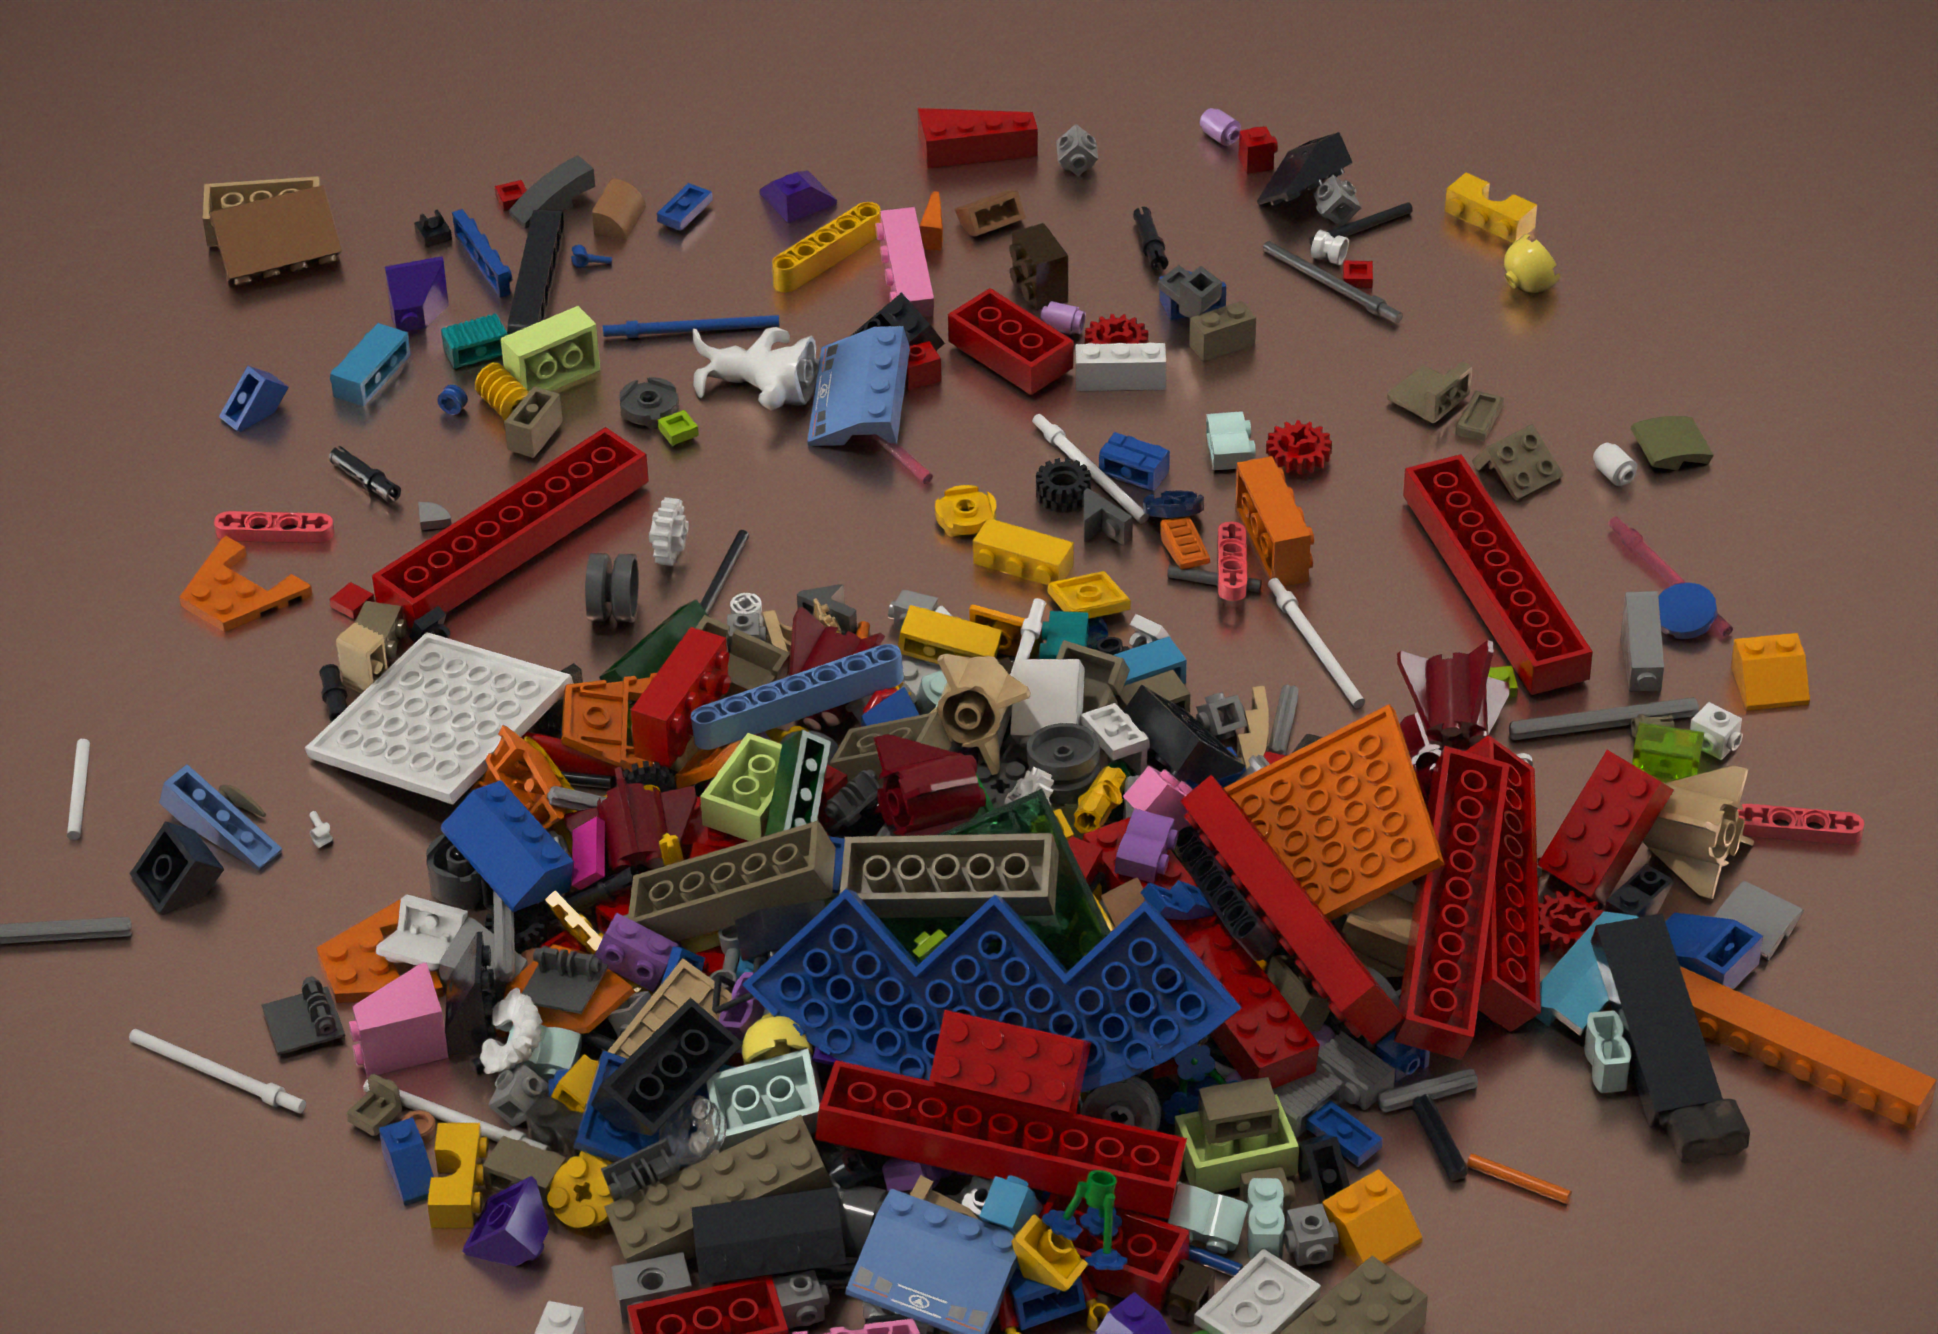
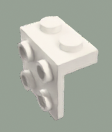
(422, 932)

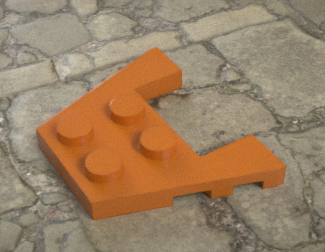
(230, 599)
(597, 719)
(352, 961)

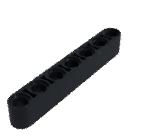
(536, 269)
(1224, 896)

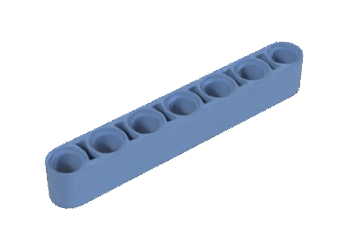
(797, 696)

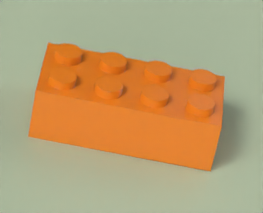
(1273, 521)

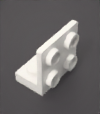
(1118, 736)

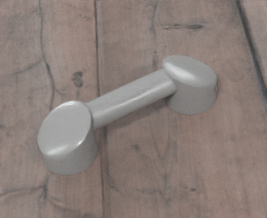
(731, 949)

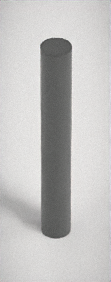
(1206, 577)

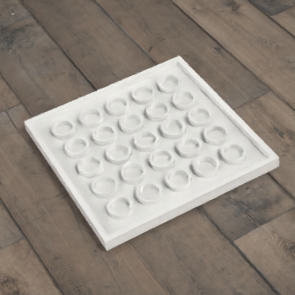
(437, 717)

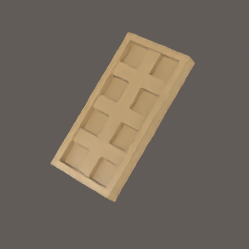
(678, 987)

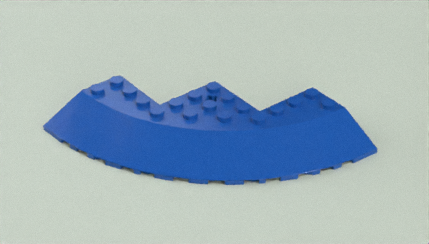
(875, 1006)

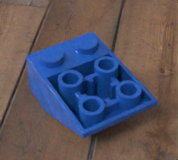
(1715, 947)

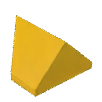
(1046, 1256)

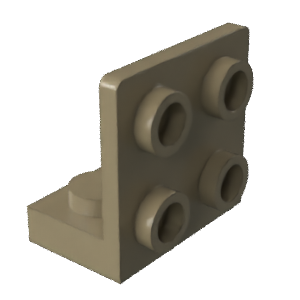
(1432, 393)
(1521, 462)

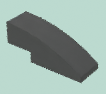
(554, 190)

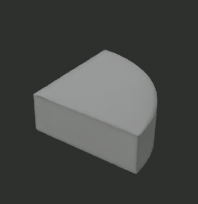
(433, 516)

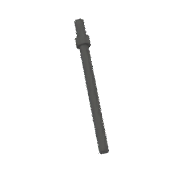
(1373, 303)

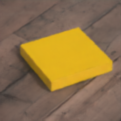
(1089, 594)

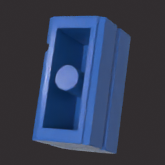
(1134, 461)

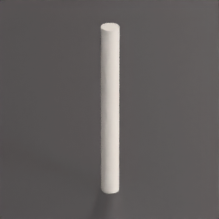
(78, 789)

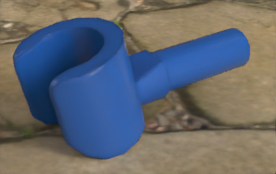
(581, 257)

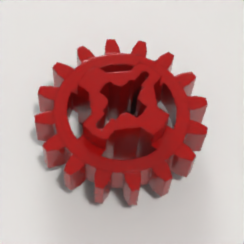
(1116, 331)
(1299, 446)
(1565, 920)

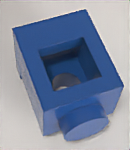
(1401, 1056)

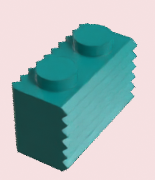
(473, 340)
(1063, 626)

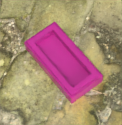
(588, 853)

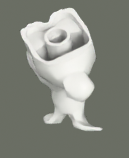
(781, 374)

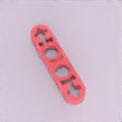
(318, 526)
(1228, 560)
(1797, 827)

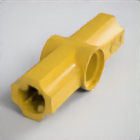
(1100, 799)

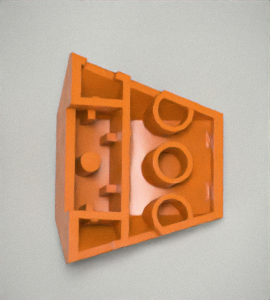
(525, 774)
(607, 997)

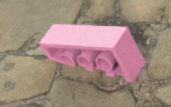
(905, 258)
(1161, 795)

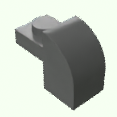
(1191, 291)

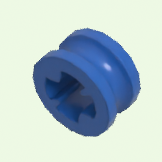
(452, 399)

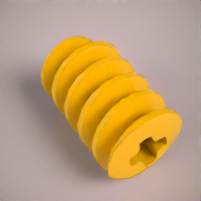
(499, 389)

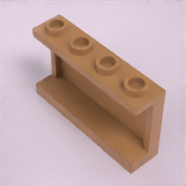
(276, 235)

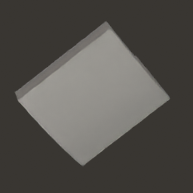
(1762, 913)

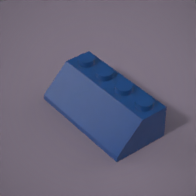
(508, 847)

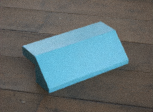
(1576, 983)

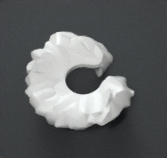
(526, 1035)

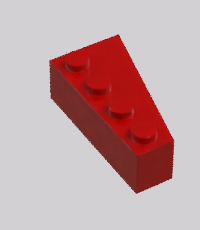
(975, 136)

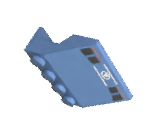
(860, 387)
(934, 1265)

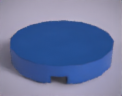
(1687, 610)

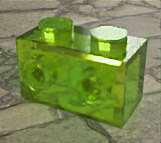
(1667, 751)

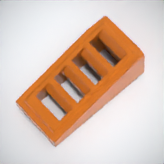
(931, 224)
(1182, 538)

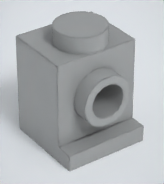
(899, 608)

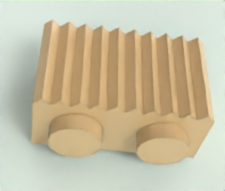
(361, 657)

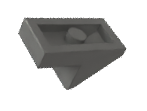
(1105, 517)
(835, 599)

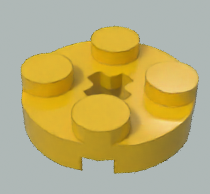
(958, 522)
(565, 1197)

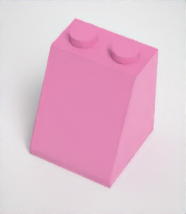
(399, 1025)

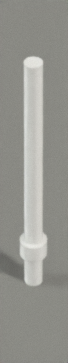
(1056, 437)
(1289, 604)
(1030, 631)
(270, 1093)
(451, 1116)

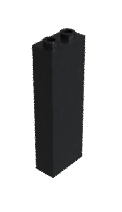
(1656, 1016)

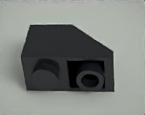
(1641, 893)

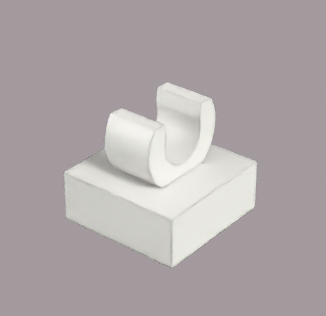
(1145, 630)

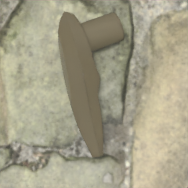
(240, 799)

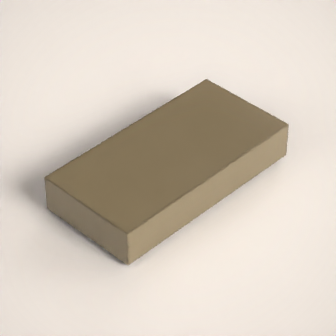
(1479, 416)

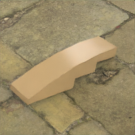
(1256, 734)

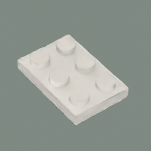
(1258, 1299)

